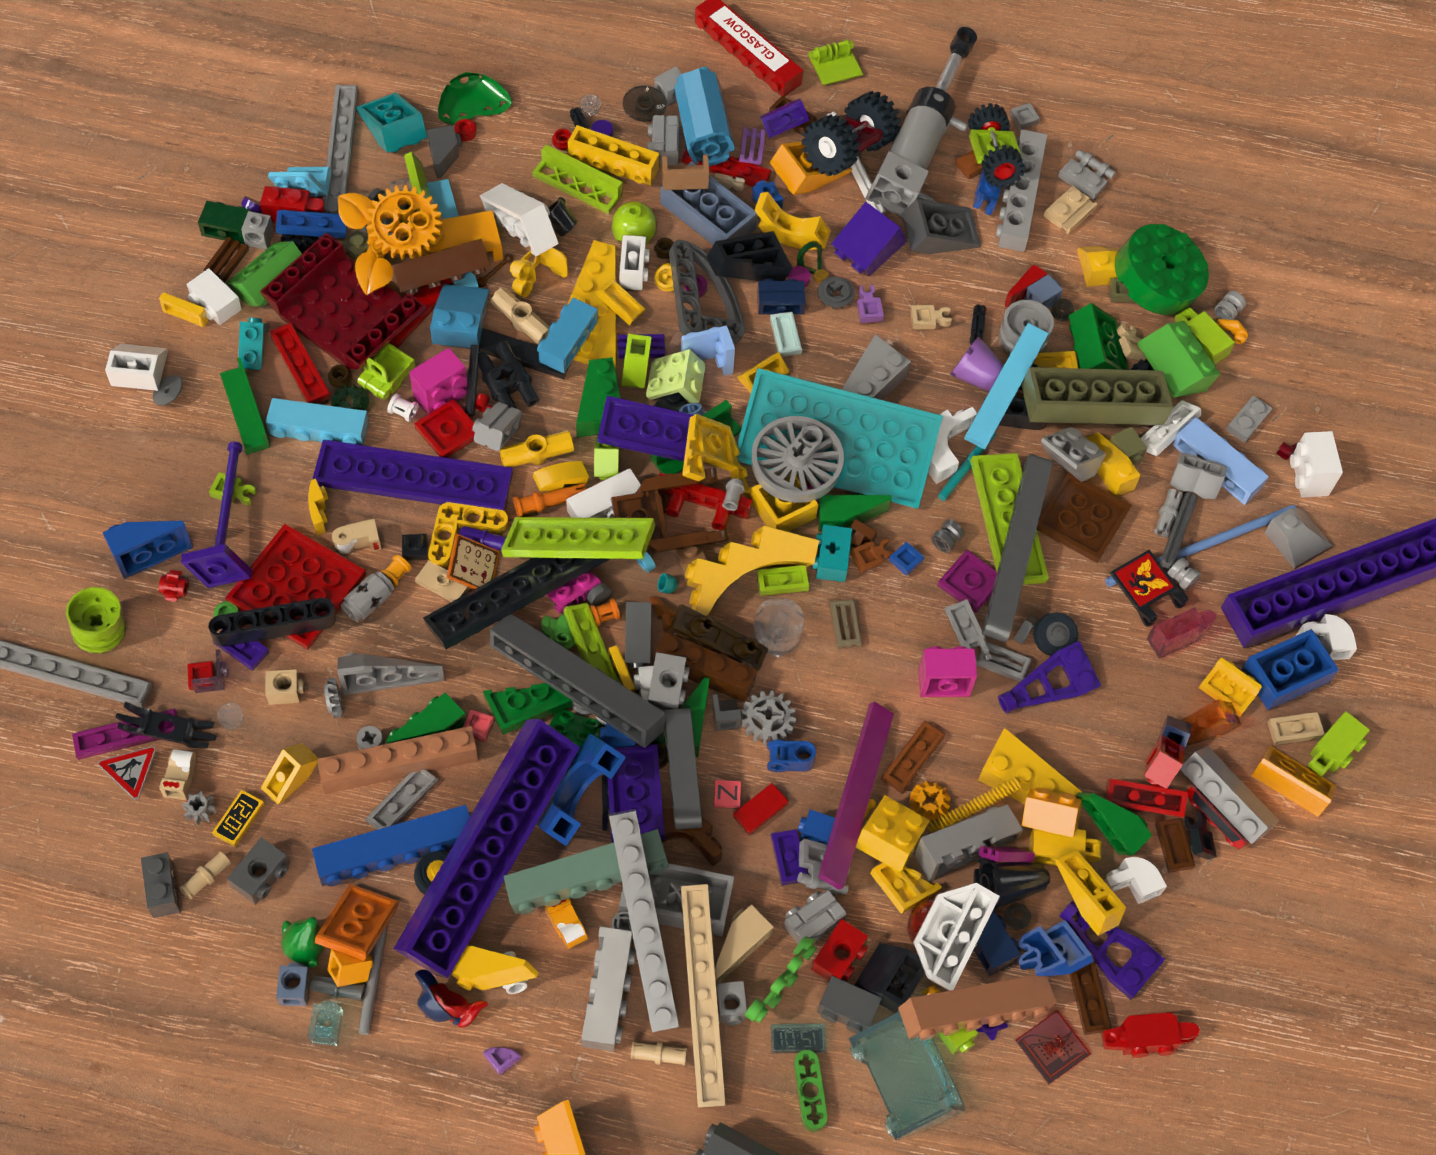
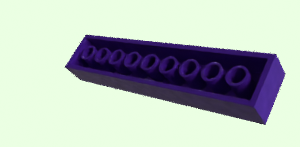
(1333, 585)
(486, 848)

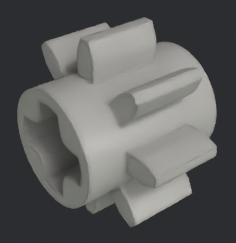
(194, 803)

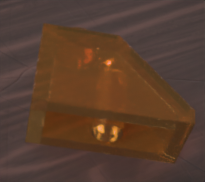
(1212, 721)

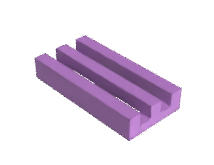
(753, 134)

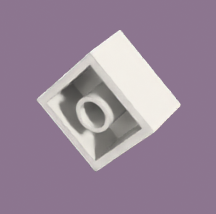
(1316, 464)

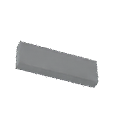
(402, 799)

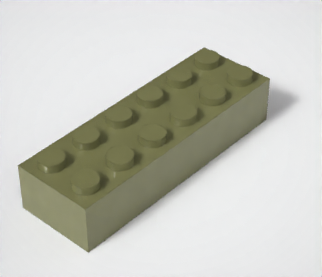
(1096, 396)

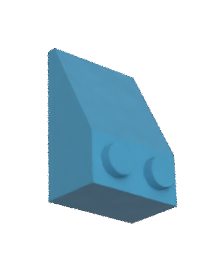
(459, 316)

